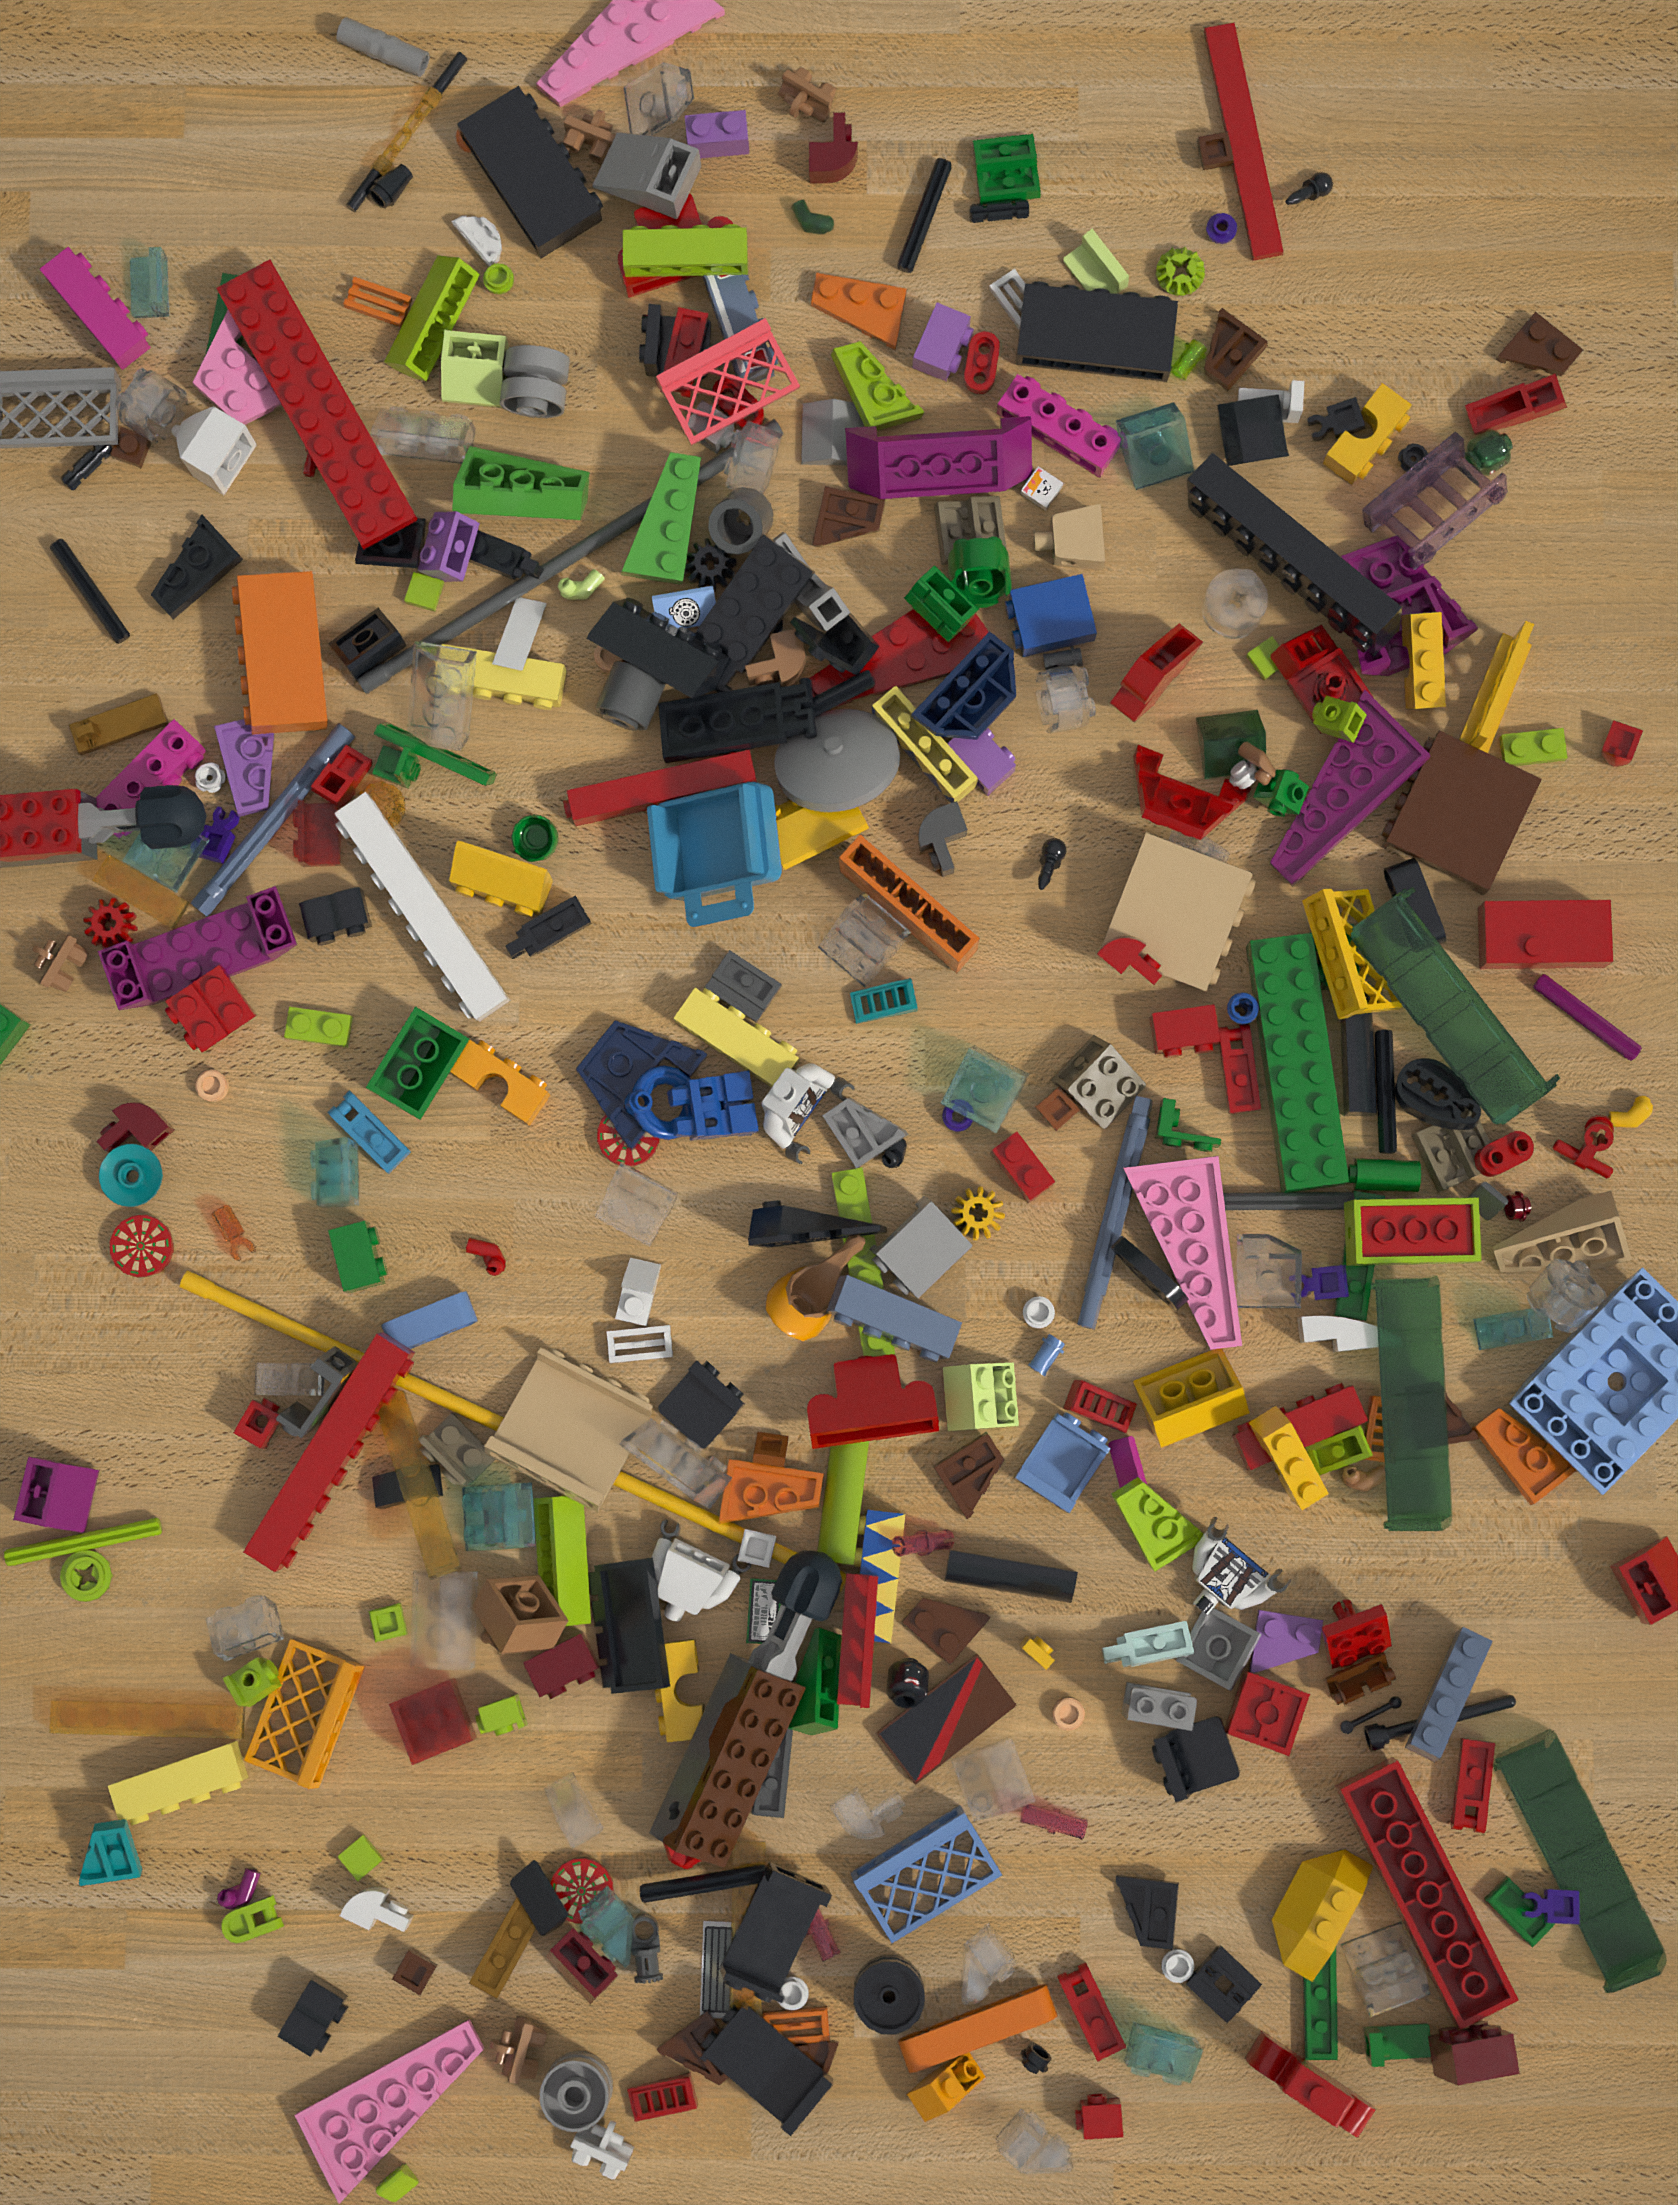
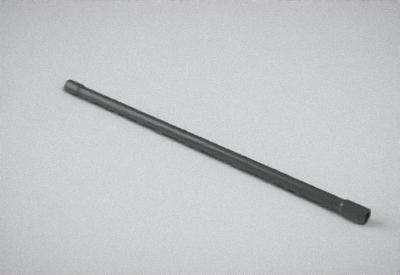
(383, 672)

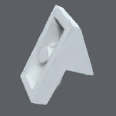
(638, 1291)

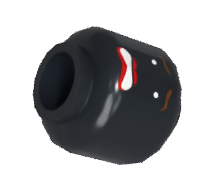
(907, 1683)

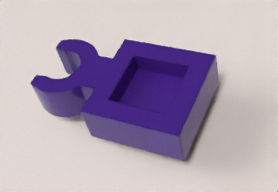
(219, 836)
(1326, 1283)
(1557, 1906)

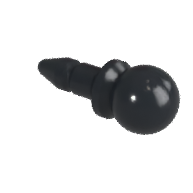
(1317, 186)
(1052, 853)

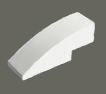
(1344, 1332)

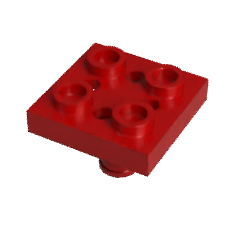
(1337, 671)
(1355, 1634)

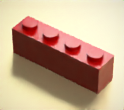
(1312, 1421)

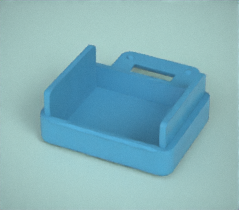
(714, 847)

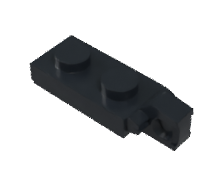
(503, 557)
(549, 928)

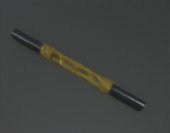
(431, 99)

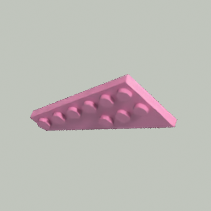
(621, 37)
(1190, 1224)
(369, 2116)

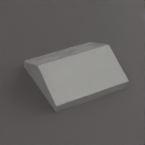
(825, 431)
(1220, 1648)

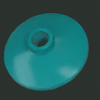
(115, 1173)

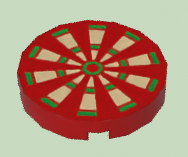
(616, 1150)
(141, 1246)
(579, 1883)

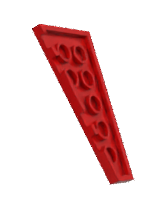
(907, 656)

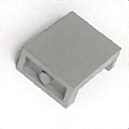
(921, 1249)
(1159, 1706)

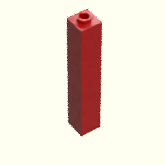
(639, 791)

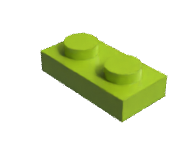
(1534, 747)
(318, 1027)

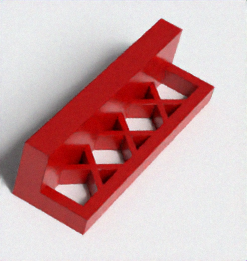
(857, 1640)

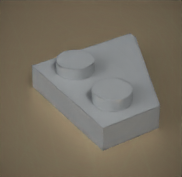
(862, 1131)

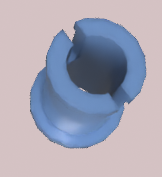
(1046, 1354)

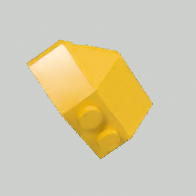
(1318, 1909)

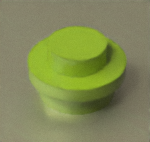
(498, 278)

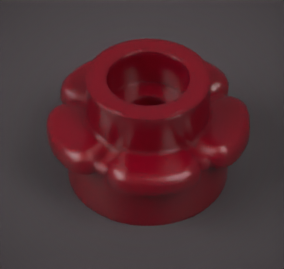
(1517, 1207)

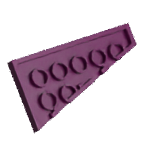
(1349, 789)

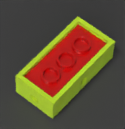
(1412, 1231)

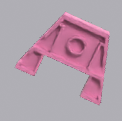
(234, 378)

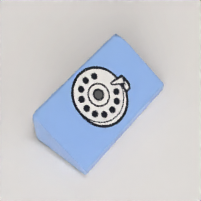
(685, 607)

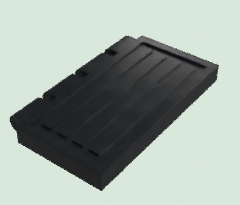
(630, 1625)

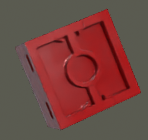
(1266, 1713)

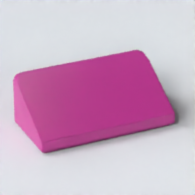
(1126, 1460)

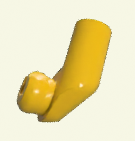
(1639, 1112)

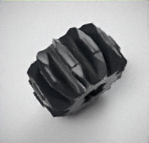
(698, 565)

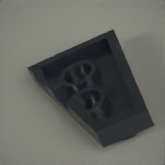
(199, 566)

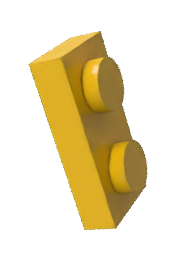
(1038, 1650)

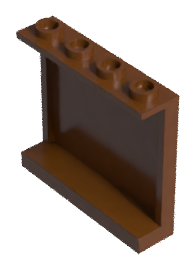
(1461, 811)

